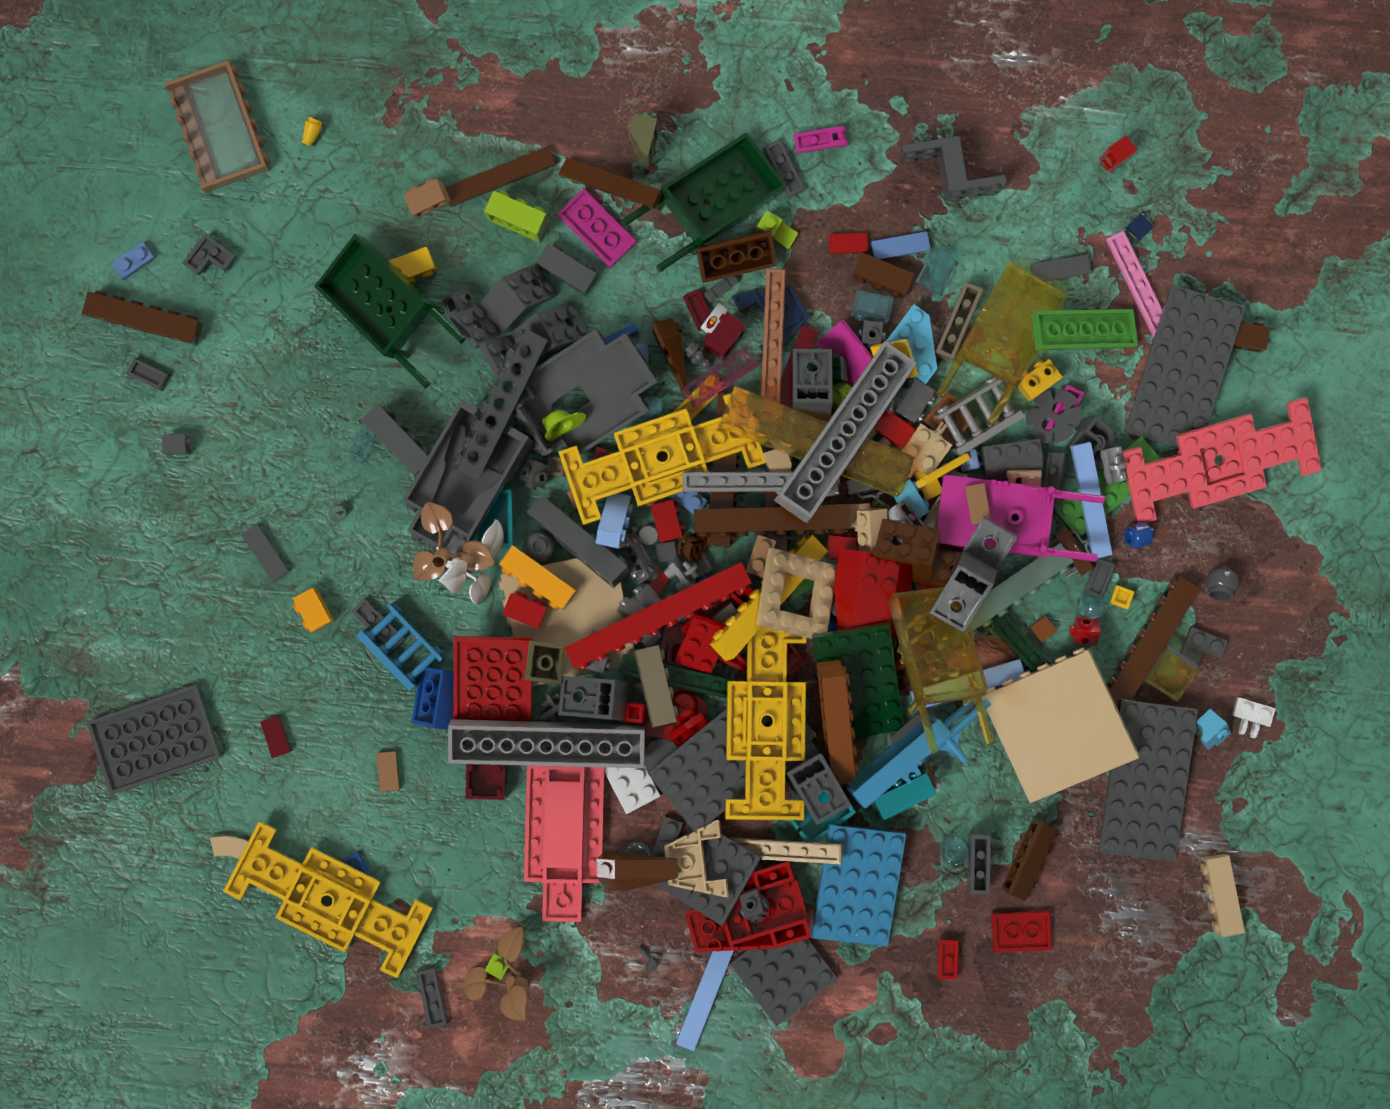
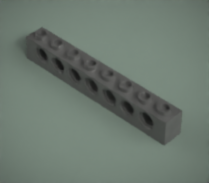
(509, 399)

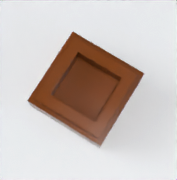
(1043, 629)

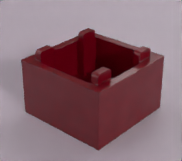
(724, 336)
(486, 781)

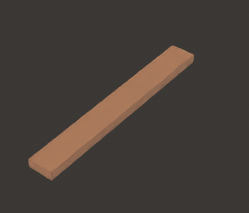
(773, 334)

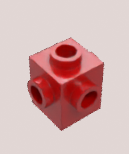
(1085, 631)

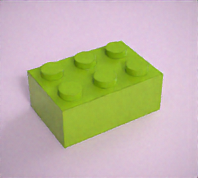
(516, 215)

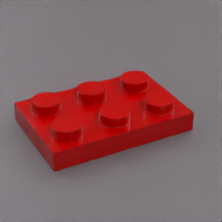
(696, 648)

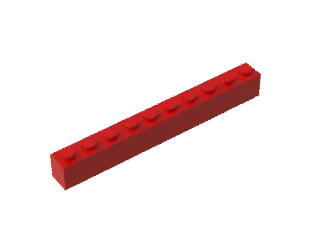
(657, 615)

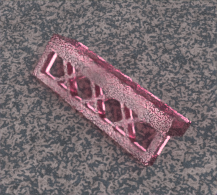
(722, 384)

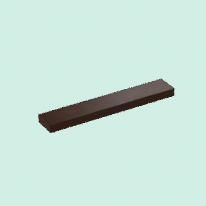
(500, 176)
(610, 183)

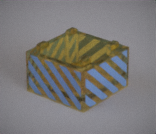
(1172, 673)

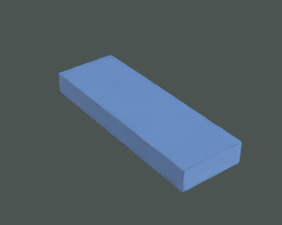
(900, 246)

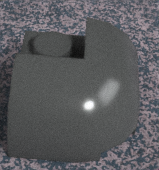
(1096, 432)

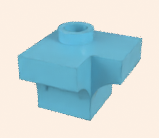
(1214, 729)

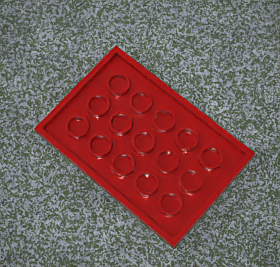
(491, 679)

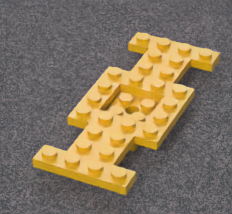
(637, 461)
(770, 746)
(302, 894)

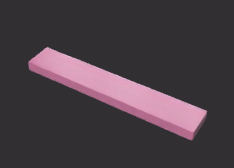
(1136, 279)

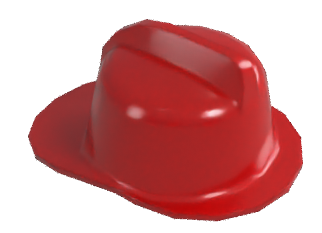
(688, 704)

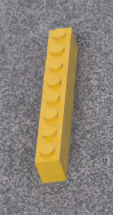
(743, 626)

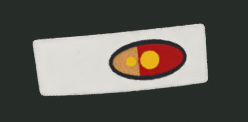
(713, 319)

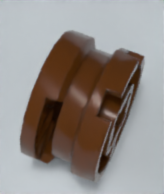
(692, 548)

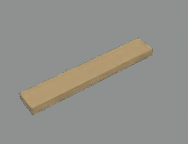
(794, 850)

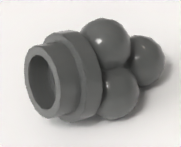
(697, 355)

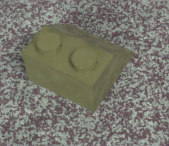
(545, 662)

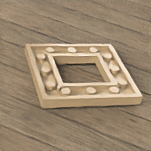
(769, 612)

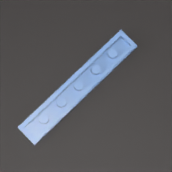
(1093, 512)
(997, 674)
(703, 999)

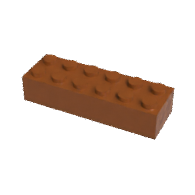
(837, 720)

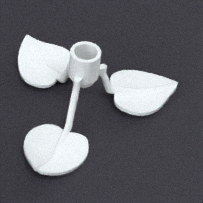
(455, 576)

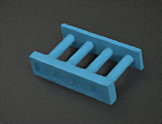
(382, 651)

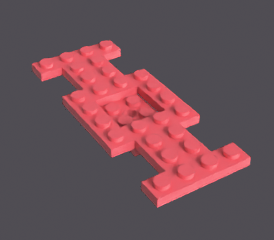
(1242, 452)

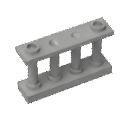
(978, 435)

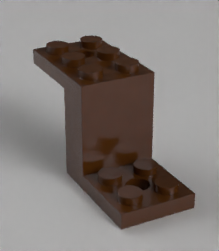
(919, 548)

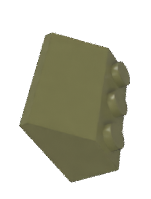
(643, 137)

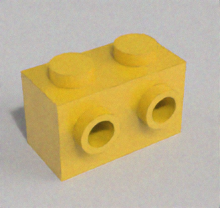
(1039, 379)

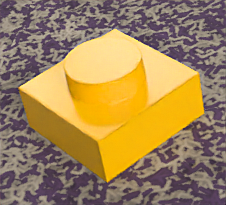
(1121, 597)

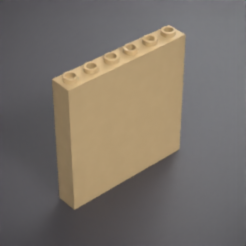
(590, 608)
(1059, 725)

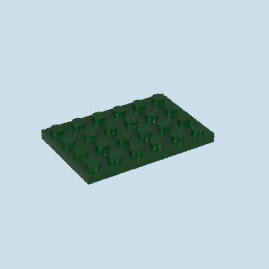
(871, 672)

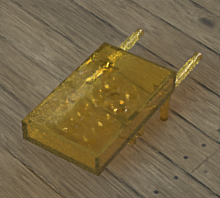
(1006, 321)
(934, 643)

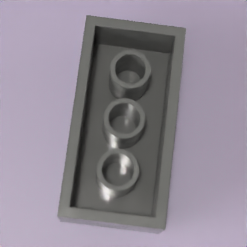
(395, 438)

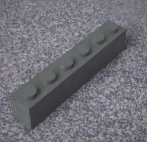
(578, 542)

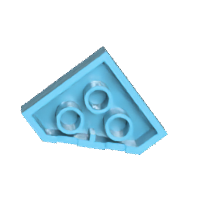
(917, 329)

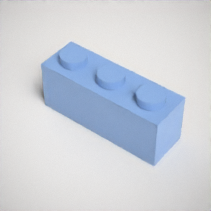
(614, 520)

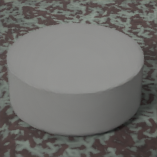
(648, 535)

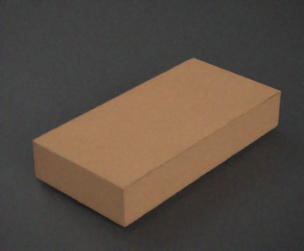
(977, 502)
(388, 771)

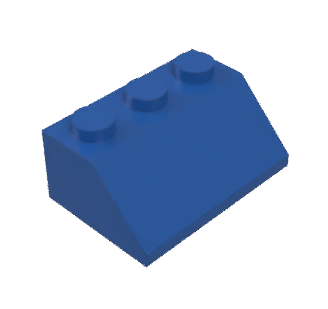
(434, 698)

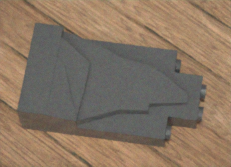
(462, 495)

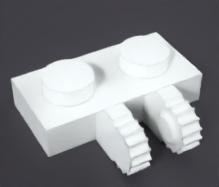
(1253, 712)

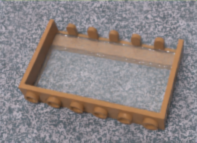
(218, 126)

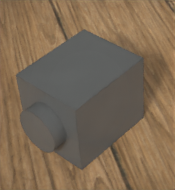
(176, 444)

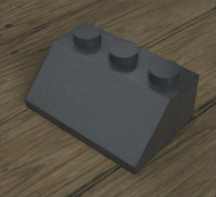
(1011, 456)

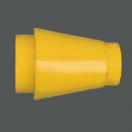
(311, 131)

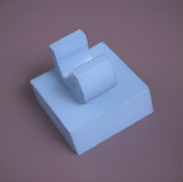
(972, 463)

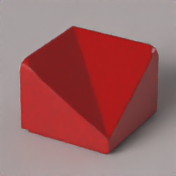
(636, 712)

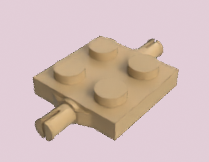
(927, 448)

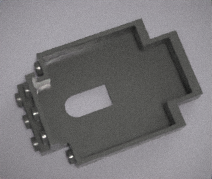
(609, 375)

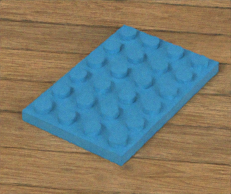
(860, 894)

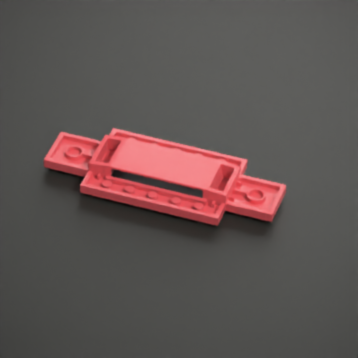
(557, 833)

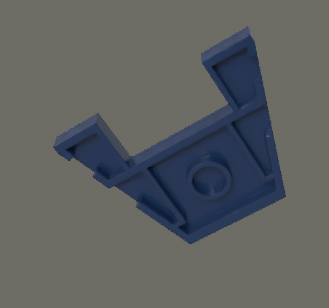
(794, 312)

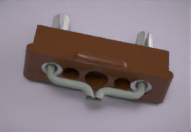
(1065, 537)

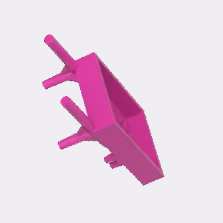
(1028, 502)

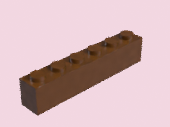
(142, 318)

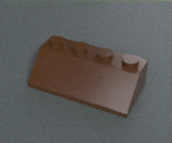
(736, 256)
(1029, 859)

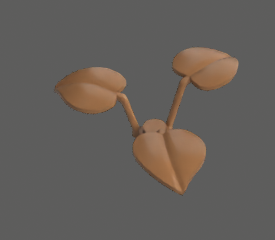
(432, 565)
(515, 1002)

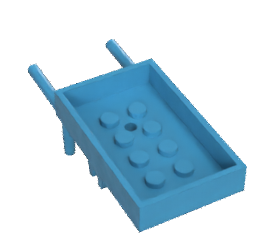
(907, 754)

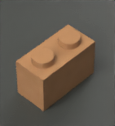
(426, 197)
(759, 555)

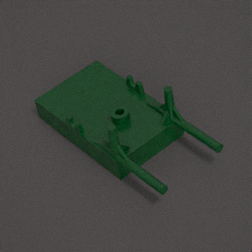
(730, 183)
(379, 301)

